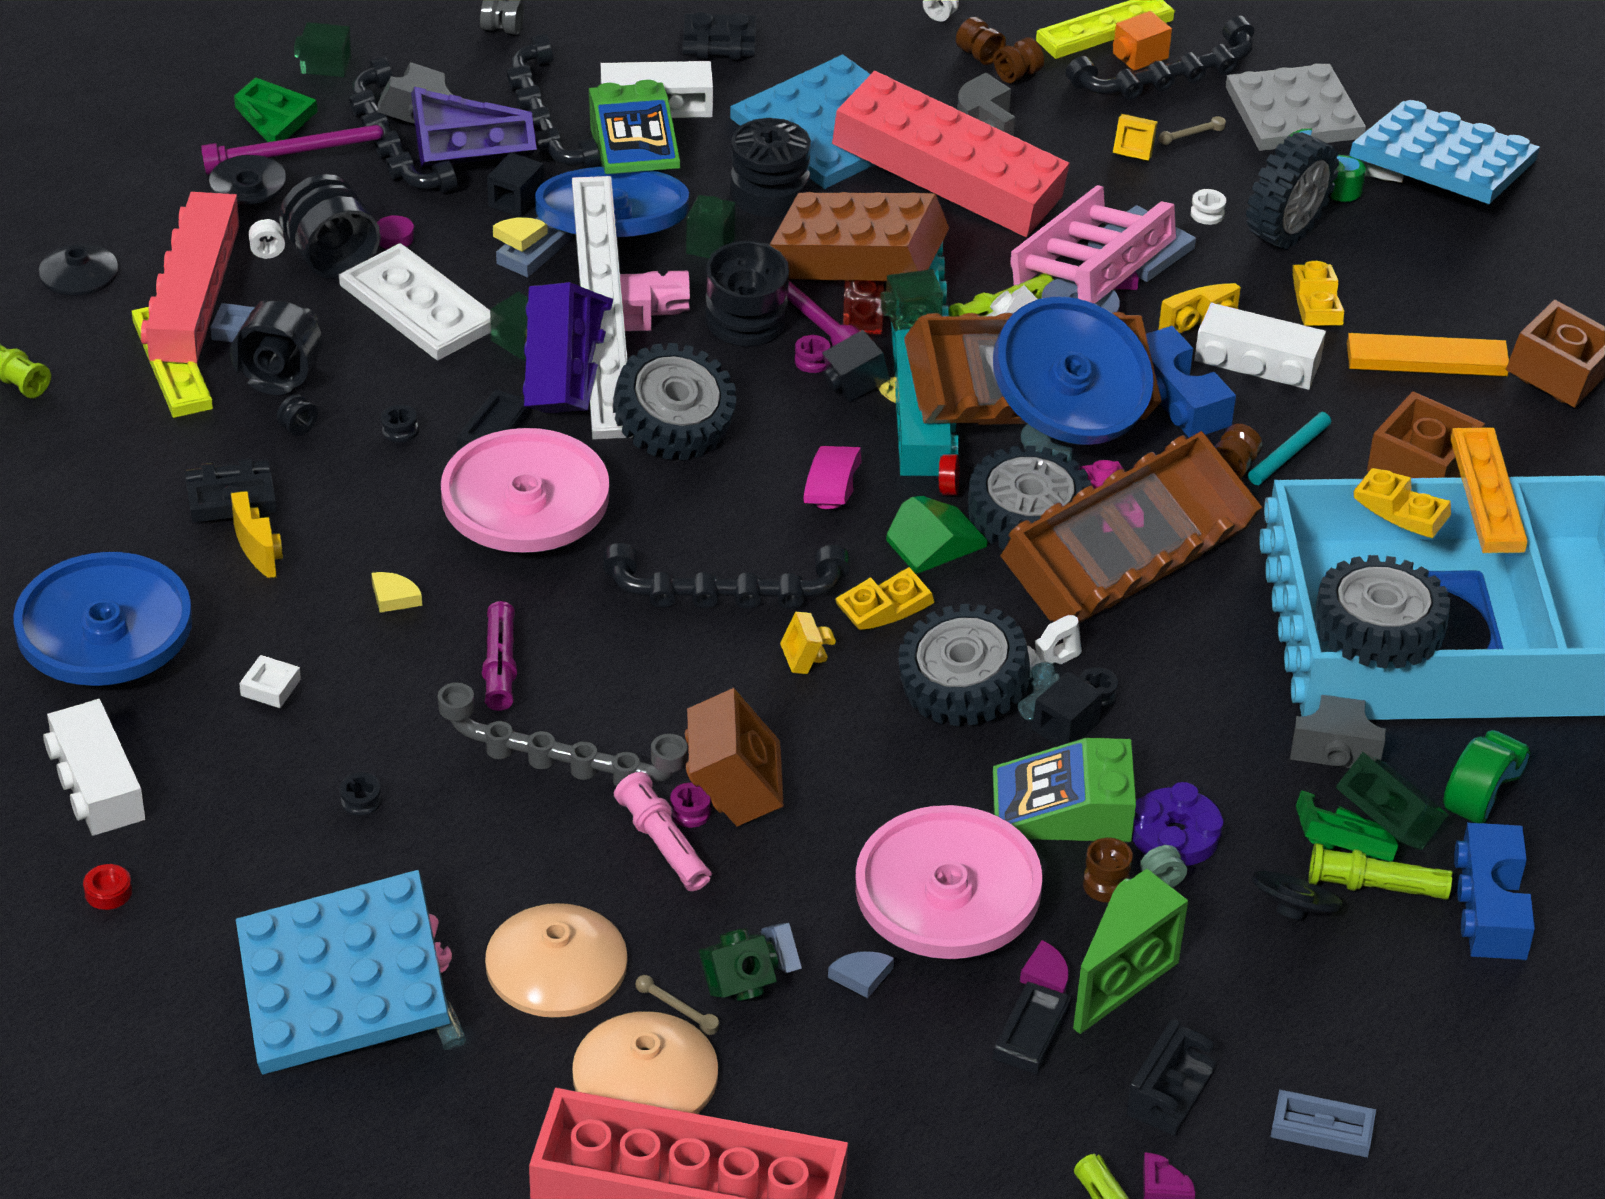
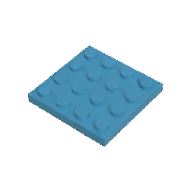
(812, 103)
(1445, 151)
(341, 972)

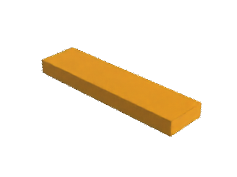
(1427, 354)
(1488, 490)

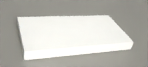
(418, 301)

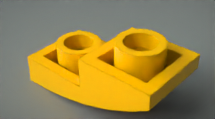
(1317, 294)
(1191, 306)
(1392, 499)
(255, 535)
(882, 604)

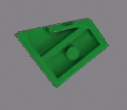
(274, 109)
(1344, 830)

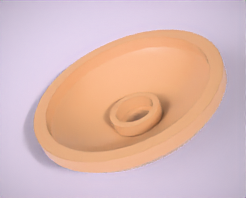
(556, 960)
(648, 1062)

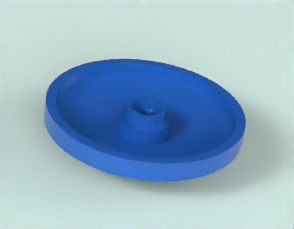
(641, 201)
(1072, 370)
(102, 618)

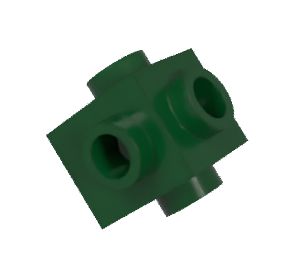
(739, 965)

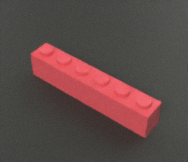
(191, 277)

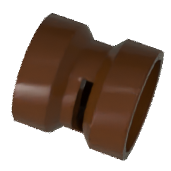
(980, 40)
(1015, 60)
(1239, 447)
(1107, 866)

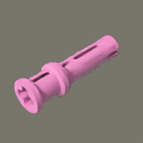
(654, 818)

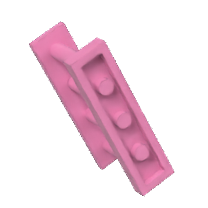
(1103, 267)

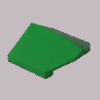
(932, 533)

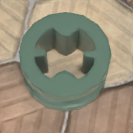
(1166, 864)

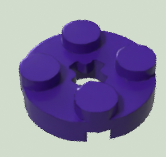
(1183, 806)

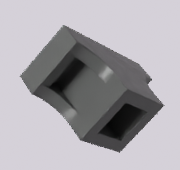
(396, 97)
(1336, 733)

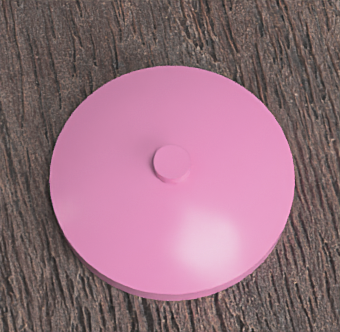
(525, 490)
(948, 882)

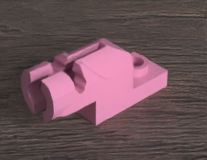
(653, 295)

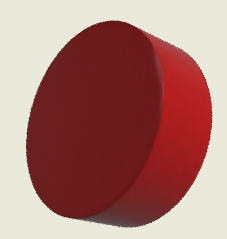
(949, 474)
(107, 886)

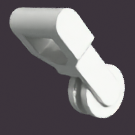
(1046, 651)

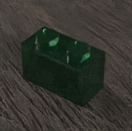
(1391, 801)

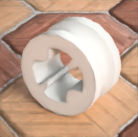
(939, 12)
(1208, 206)
(266, 249)

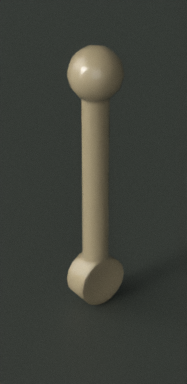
(1217, 123)
(708, 1023)

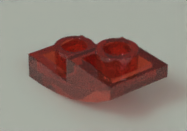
(863, 305)

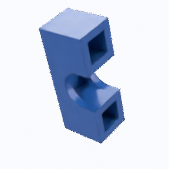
(1190, 401)
(1494, 919)

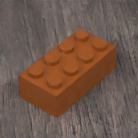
(860, 235)

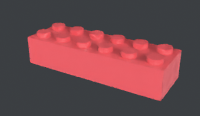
(950, 153)
(645, 1151)

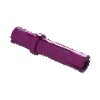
(499, 687)

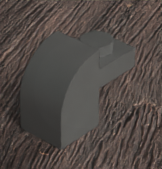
(988, 102)

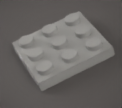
(1294, 99)

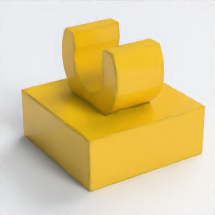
(1135, 137)
(804, 642)

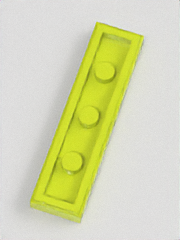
(1096, 27)
(179, 381)

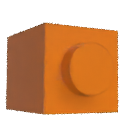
(1142, 40)

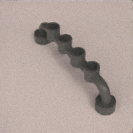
(457, 704)

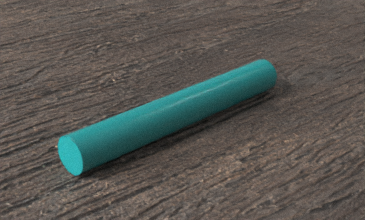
(1289, 448)

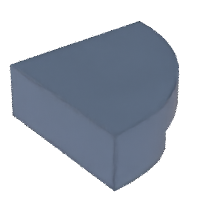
(784, 945)
(861, 971)

